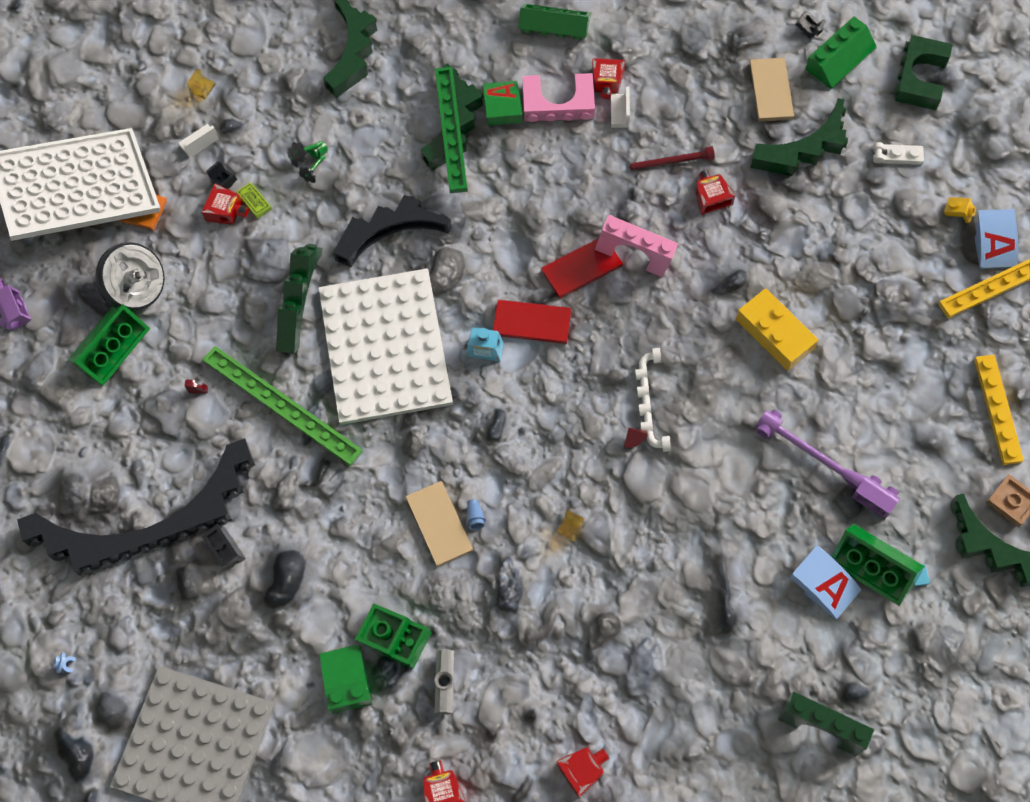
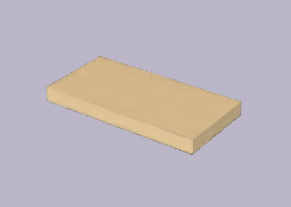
(771, 89)
(439, 523)

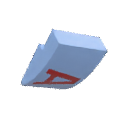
(996, 238)
(825, 582)

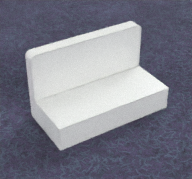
(620, 110)
(199, 140)

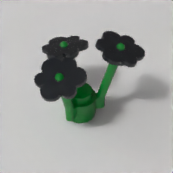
(297, 153)

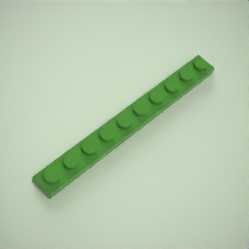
(283, 406)

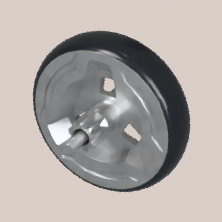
(138, 260)

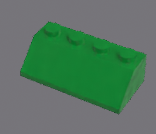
(554, 20)
(841, 53)
(109, 344)
(877, 564)

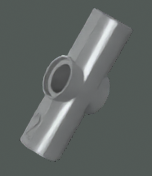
(444, 669)

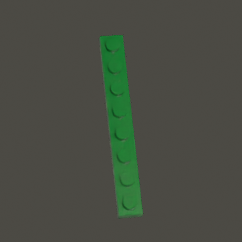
(451, 130)

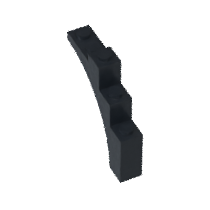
(385, 221)

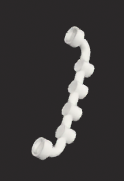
(645, 408)

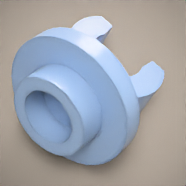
(60, 663)

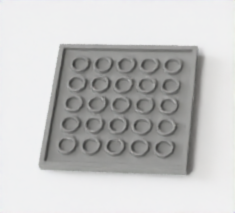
(192, 741)

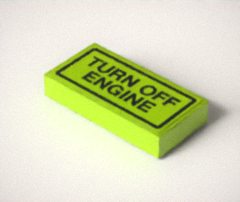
(254, 200)

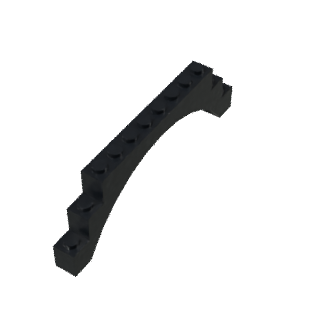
(100, 551)

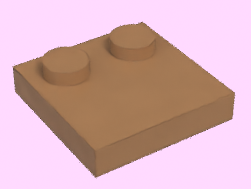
(1011, 500)

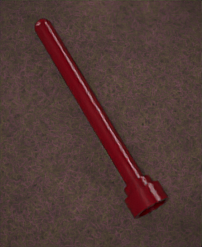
(706, 154)

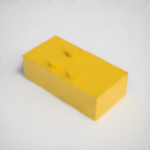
(776, 329)

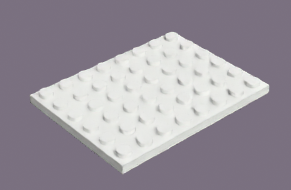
(74, 184)
(384, 346)

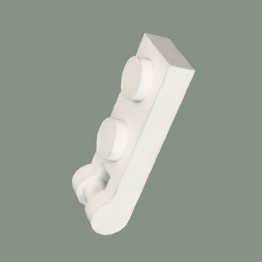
(898, 154)

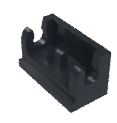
(223, 546)

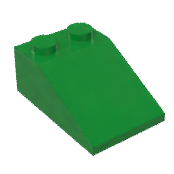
(345, 679)

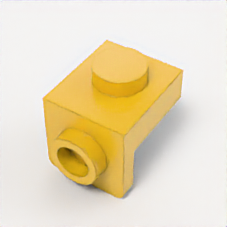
(960, 208)

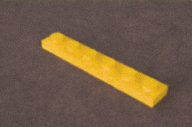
(986, 290)
(998, 410)

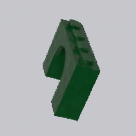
(912, 89)
(852, 735)

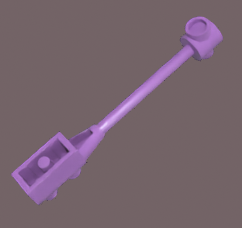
(12, 308)
(868, 490)

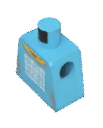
(484, 344)

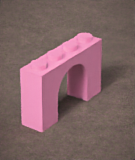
(539, 109)
(657, 248)

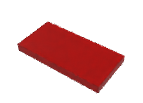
(579, 269)
(532, 321)

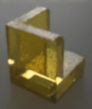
(199, 85)
(571, 526)

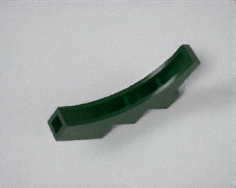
(352, 66)
(468, 100)
(787, 157)
(290, 313)
(979, 540)

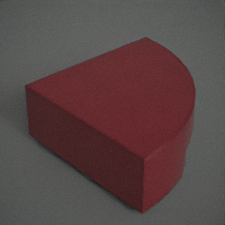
(195, 388)
(634, 437)

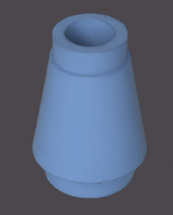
(475, 516)

